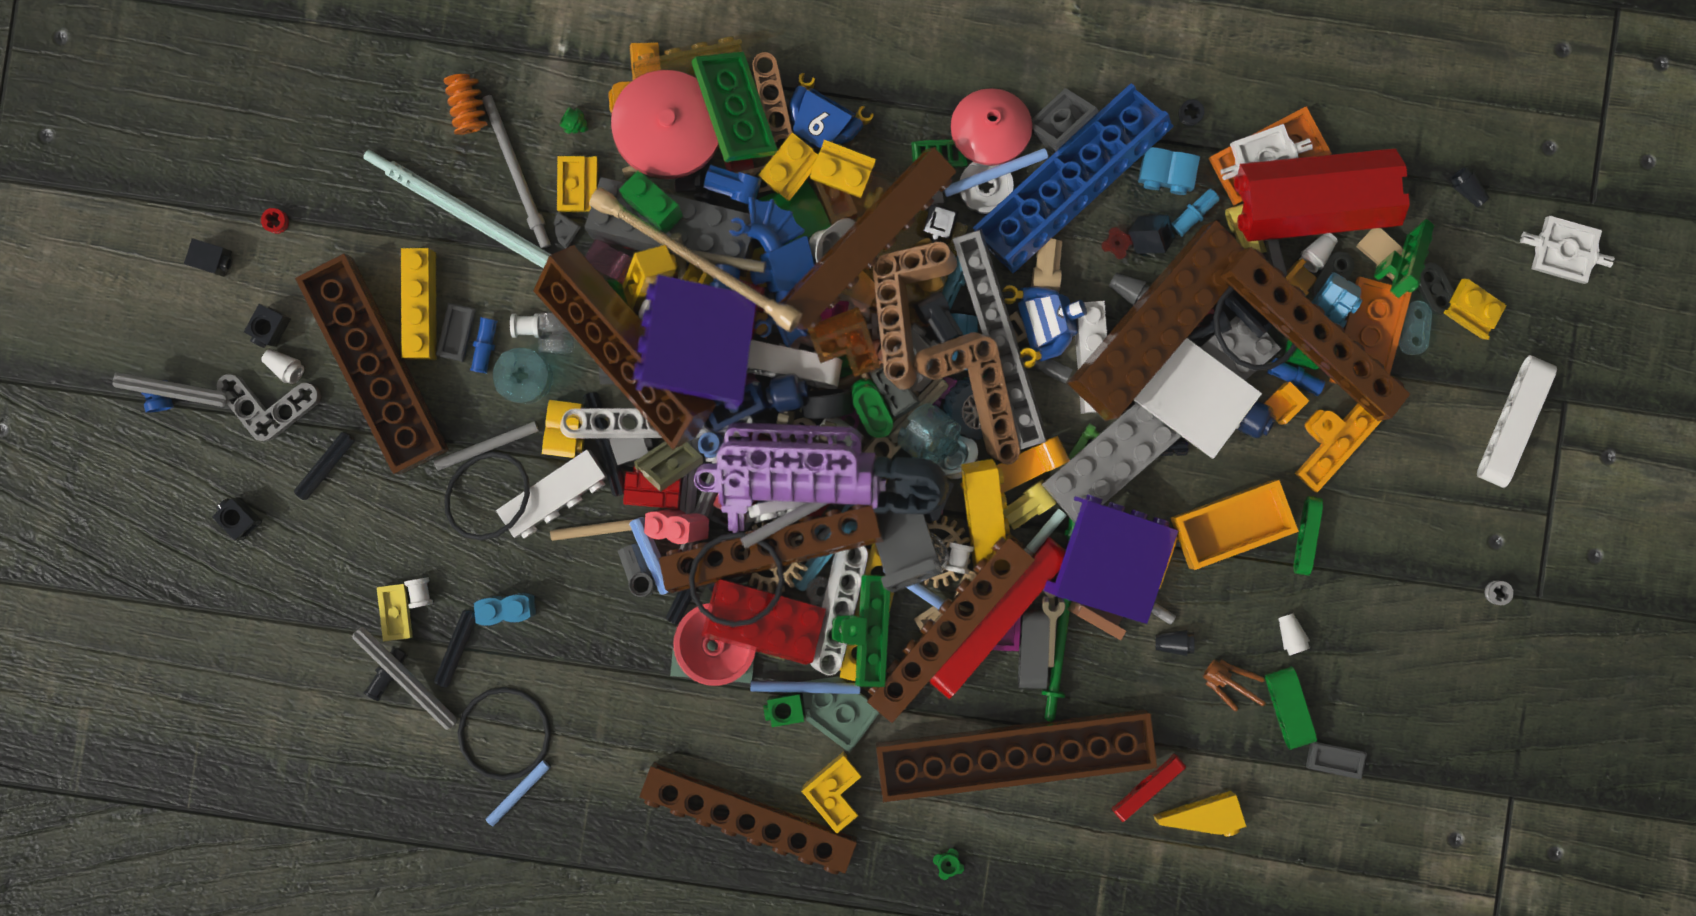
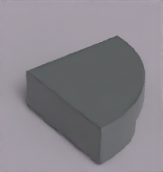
(565, 230)

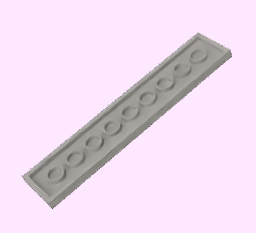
(1139, 436)

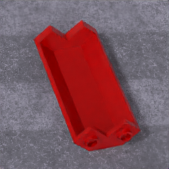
(1321, 194)

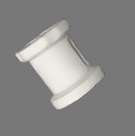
(524, 325)
(959, 558)
(418, 592)

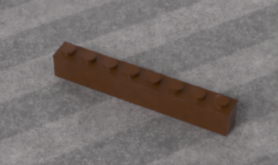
(869, 236)

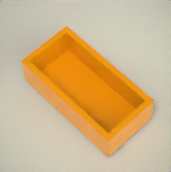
(1234, 524)

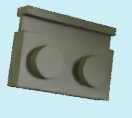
(665, 466)

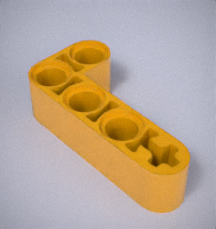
(1033, 463)

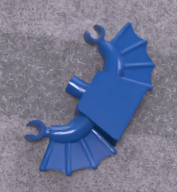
(784, 261)

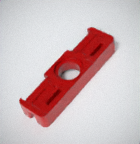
(1148, 787)

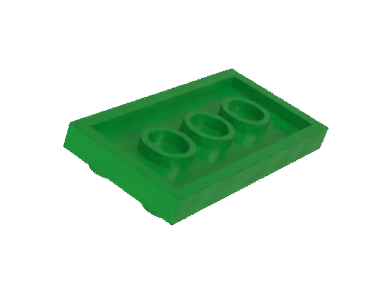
(734, 106)

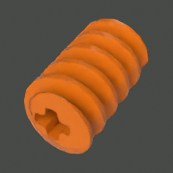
(464, 104)

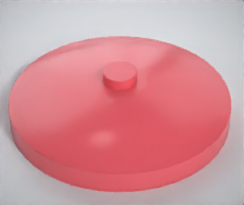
(663, 125)

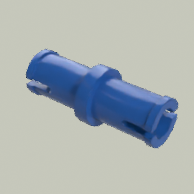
(483, 345)
(1298, 377)

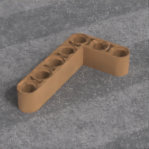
(770, 107)
(898, 306)
(982, 387)

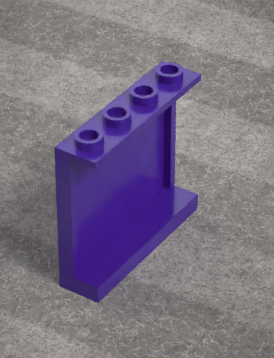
(695, 340)
(1114, 560)

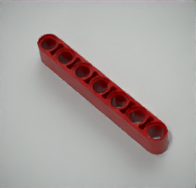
(999, 620)

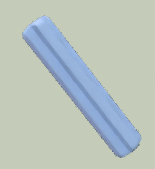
(649, 551)

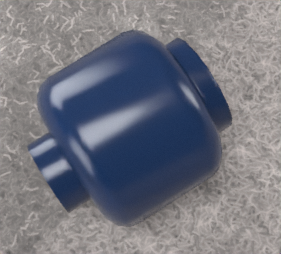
(786, 392)
(1258, 420)

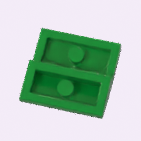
(805, 208)

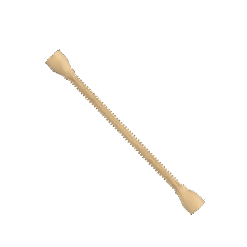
(782, 314)

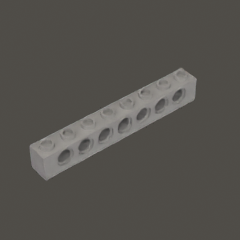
(997, 325)

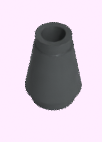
(1128, 287)

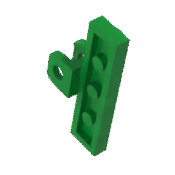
(1410, 264)
(867, 632)

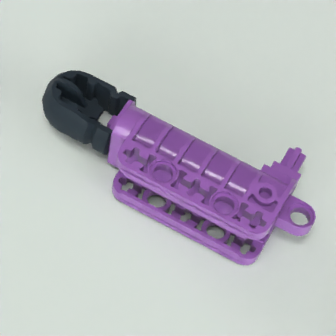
(816, 473)

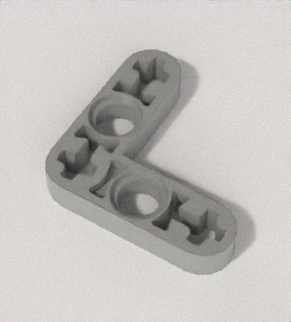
(260, 413)

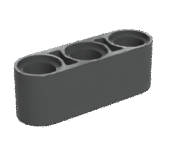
(1033, 650)

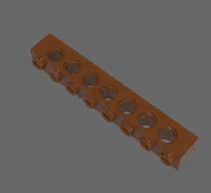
(1301, 333)
(867, 533)
(891, 703)
(738, 805)

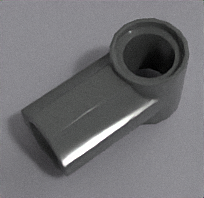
(635, 568)

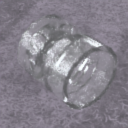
(554, 337)

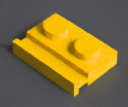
(789, 167)
(842, 168)
(576, 182)
(1475, 309)

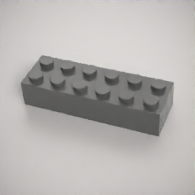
(701, 227)

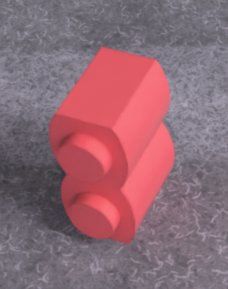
(676, 526)

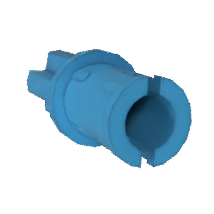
(1195, 212)

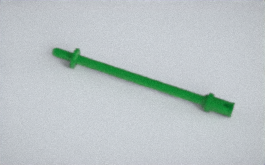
(1060, 642)

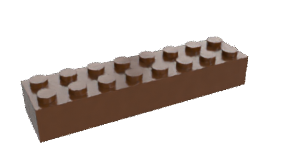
(1157, 323)
(611, 337)
(372, 364)

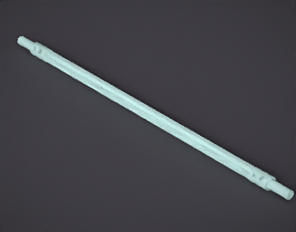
(459, 209)

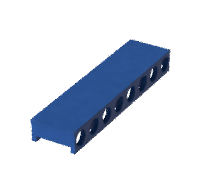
(1073, 177)

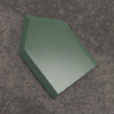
(839, 716)

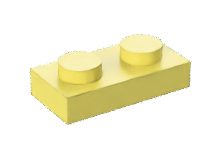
(394, 612)

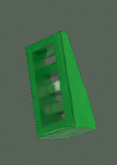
(917, 146)

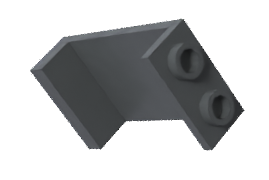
(907, 548)

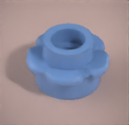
(705, 440)

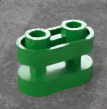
(872, 408)

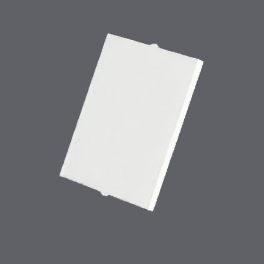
(1198, 398)

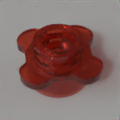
(1116, 235)

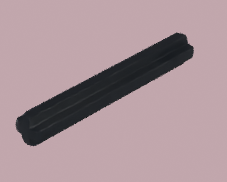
(612, 470)

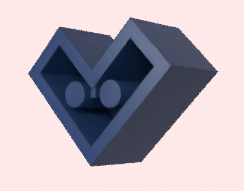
(753, 403)

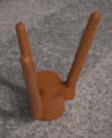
(1218, 674)

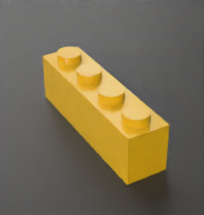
(418, 304)
(984, 508)

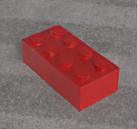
(786, 632)

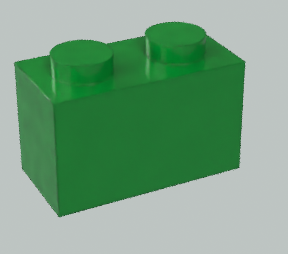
(651, 202)

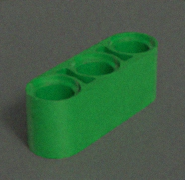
(1290, 708)

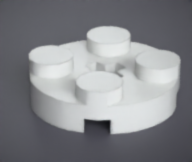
(983, 202)

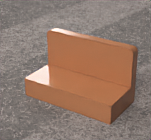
(1104, 620)

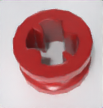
(266, 223)

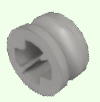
(1507, 590)

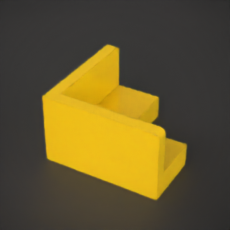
(826, 792)

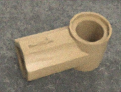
(1047, 271)

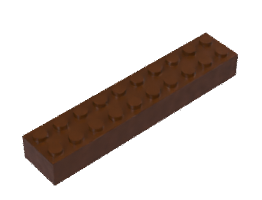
(1016, 755)

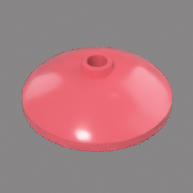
(987, 140)
(700, 663)

